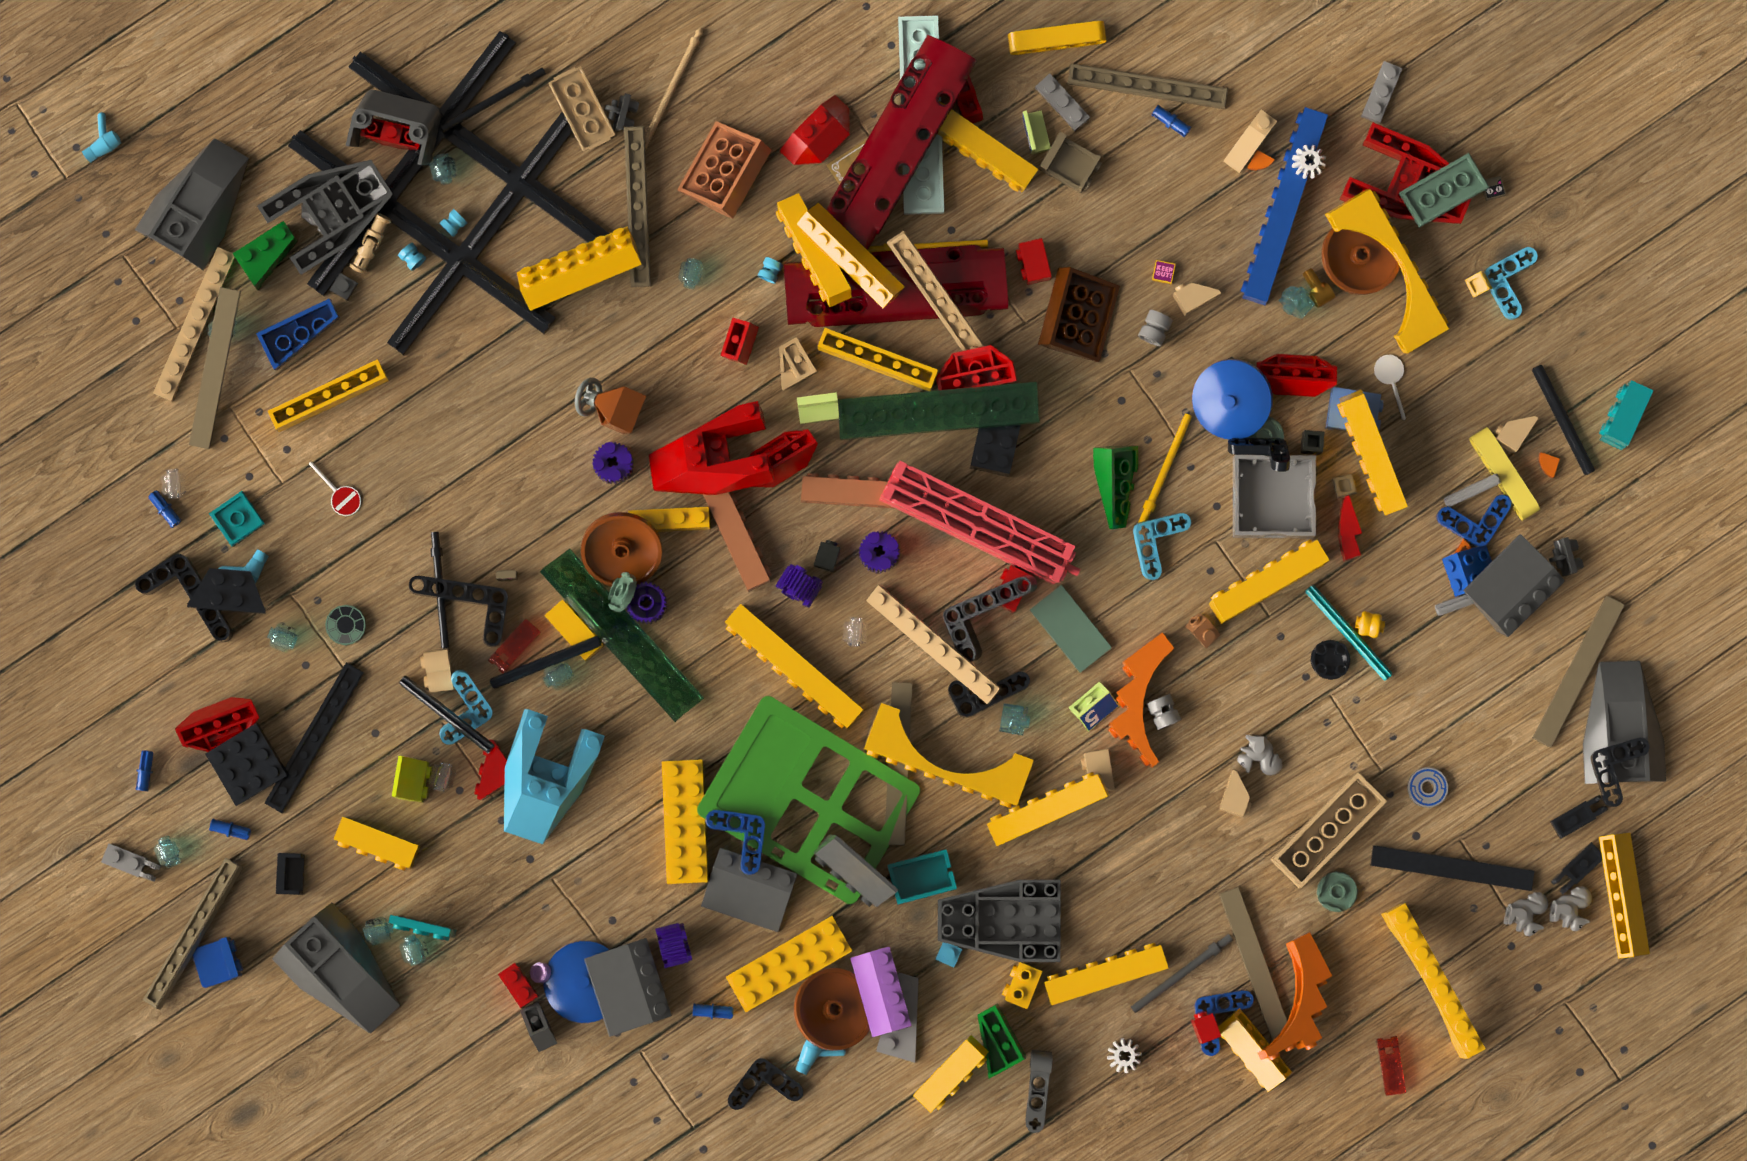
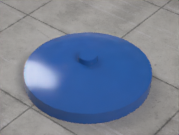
(1232, 399)
(570, 986)

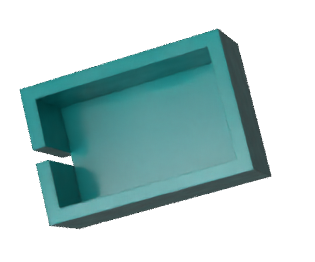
(1625, 414)
(922, 877)

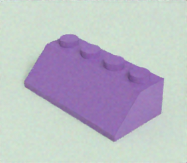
(880, 991)

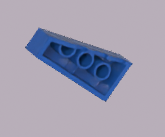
(294, 333)

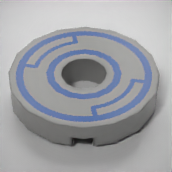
(1439, 783)

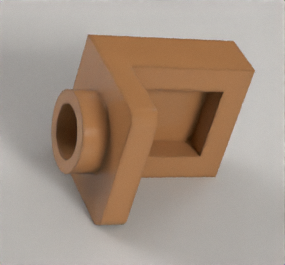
(1202, 630)

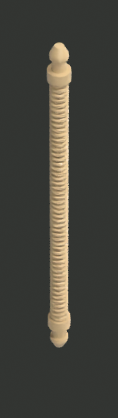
(694, 42)

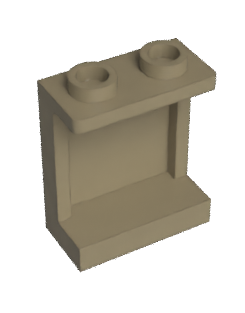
(1070, 163)

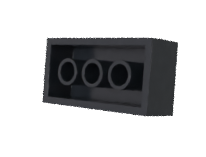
(995, 449)

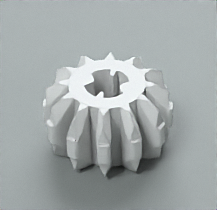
(1309, 169)
(1127, 1048)

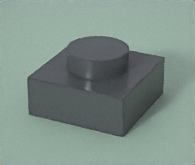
(343, 287)

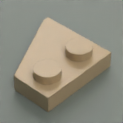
(794, 364)

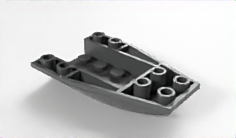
(197, 204)
(1622, 712)
(1006, 920)
(338, 969)

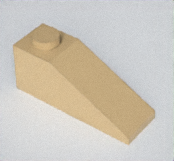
(1250, 141)

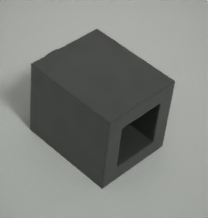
(1312, 442)
(827, 556)

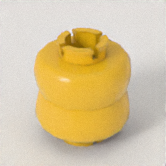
(1370, 624)

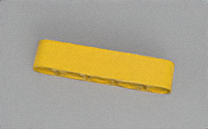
(1057, 37)

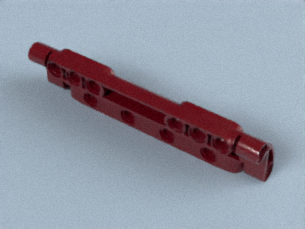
(896, 138)
(953, 266)

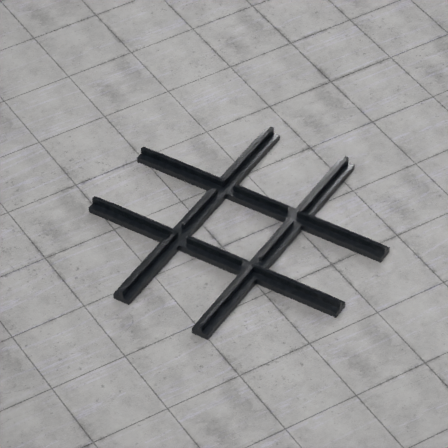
(460, 260)

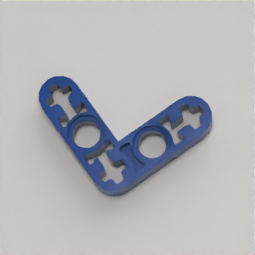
(1470, 535)
(744, 828)
(1214, 1008)

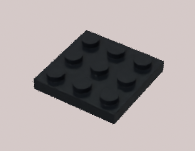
(246, 764)

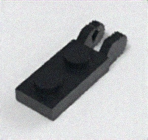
(1576, 817)
(1579, 867)

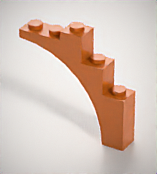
(1130, 723)
(1308, 1002)

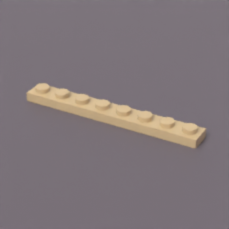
(934, 292)
(194, 324)
(933, 644)

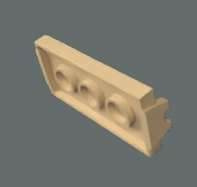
(581, 108)

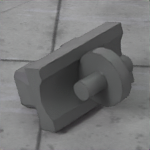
(625, 104)
(1564, 557)

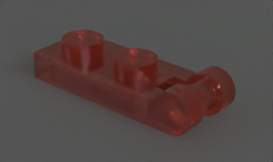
(514, 645)
(1391, 1066)

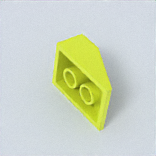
(411, 779)

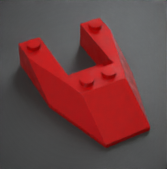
(1415, 164)
(702, 461)

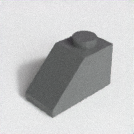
(538, 1027)

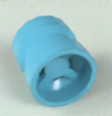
(454, 223)
(411, 256)
(770, 270)

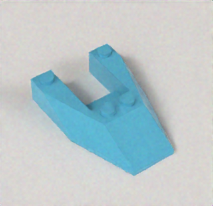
(539, 789)

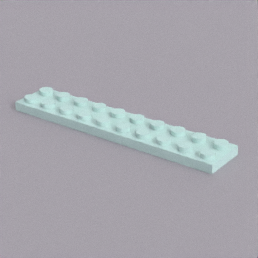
(925, 189)

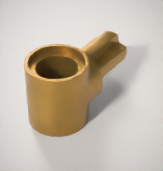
(1321, 292)

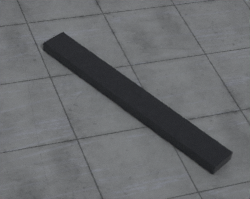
(314, 737)
(1452, 868)

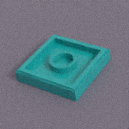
(237, 518)

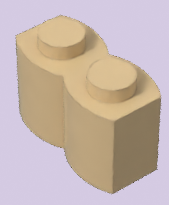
(438, 670)

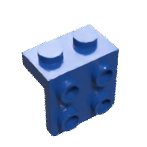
(1465, 567)
(217, 962)

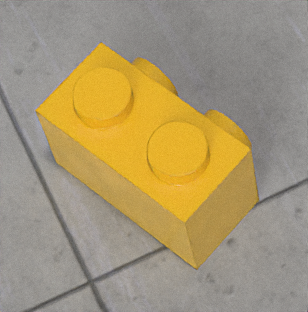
(1022, 985)

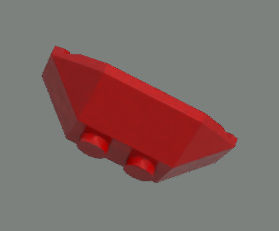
(819, 134)
(976, 369)
(1298, 374)
(788, 454)
(216, 723)

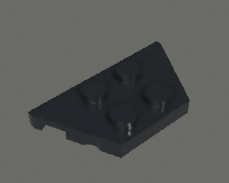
(227, 592)

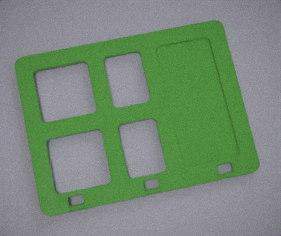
(768, 772)

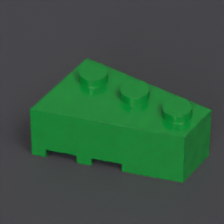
(265, 253)
(999, 1041)

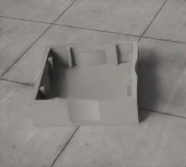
(1274, 501)

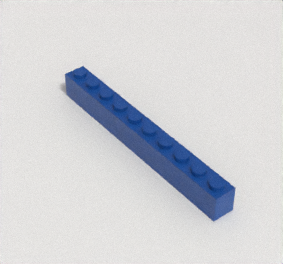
(1282, 211)

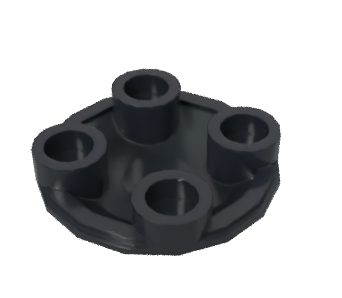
(1330, 659)

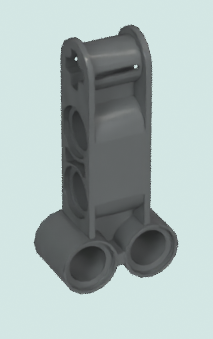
(1039, 1067)

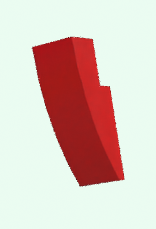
(968, 103)
(1347, 530)

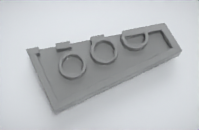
(903, 1041)

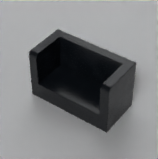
(290, 873)

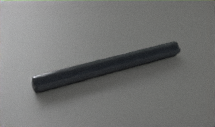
(1563, 420)
(545, 662)
(446, 714)

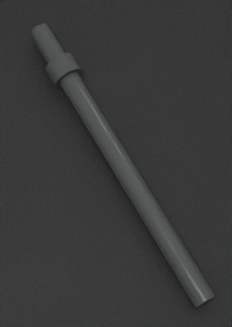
(1214, 949)

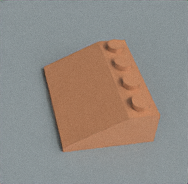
(724, 169)

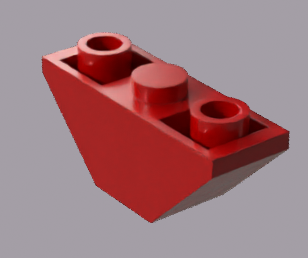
(389, 134)
(492, 773)

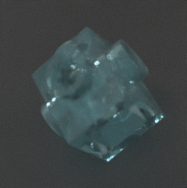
(1296, 301)
(1014, 719)

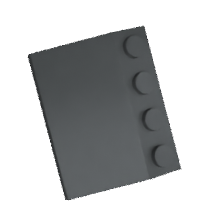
(1513, 586)
(854, 870)
(751, 898)
(627, 987)

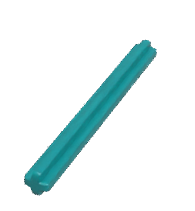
(1348, 632)

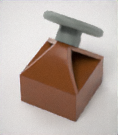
(616, 408)

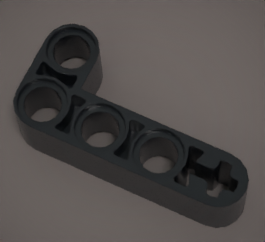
(973, 699)

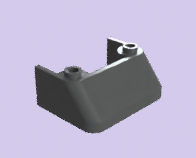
(421, 116)

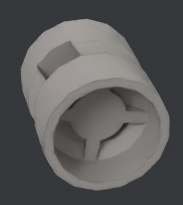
(1156, 326)
(1164, 719)

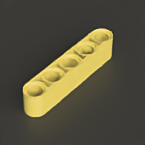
(1511, 482)

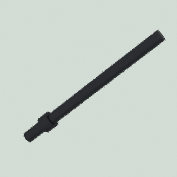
(526, 81)
(436, 552)

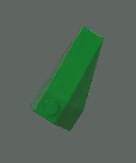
(1114, 474)

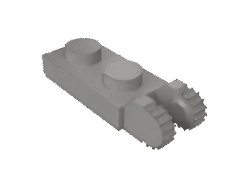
(128, 862)

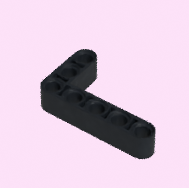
(182, 575)
(467, 597)
(982, 606)

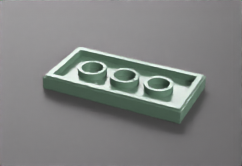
(1443, 190)
(1070, 628)

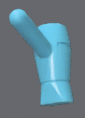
(104, 144)
(255, 565)
(809, 1055)

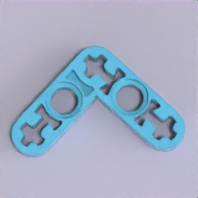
(1501, 281)
(1152, 533)
(471, 713)

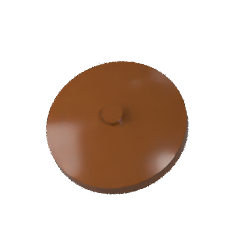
(1357, 262)
(620, 545)
(831, 1010)

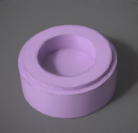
(540, 972)

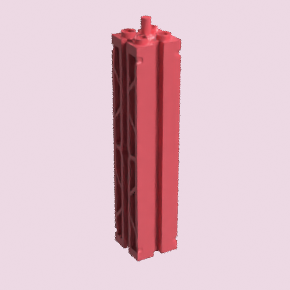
(979, 524)

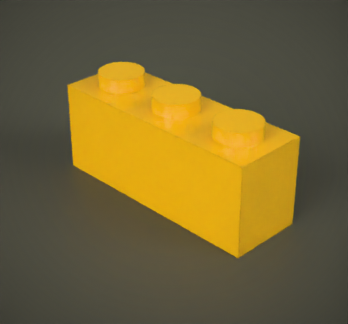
(571, 626)

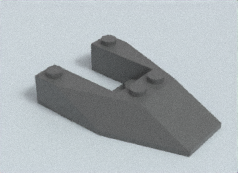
(338, 201)

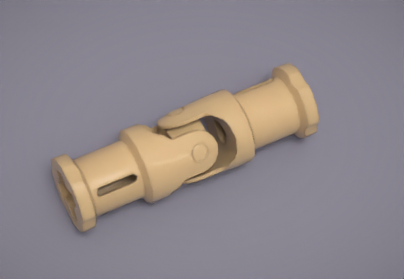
(367, 250)

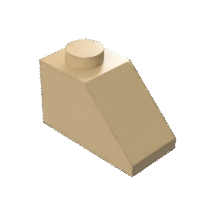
(1194, 296)
(1514, 433)
(1099, 764)
(1235, 796)

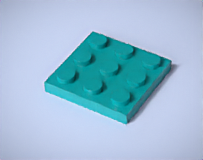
(422, 927)

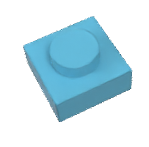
(948, 954)

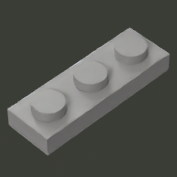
(1381, 92)
(1062, 102)

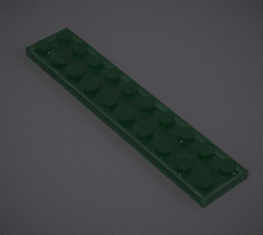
(939, 411)
(622, 636)

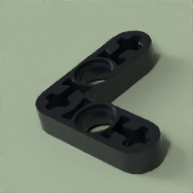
(1274, 447)
(1610, 760)
(767, 1077)

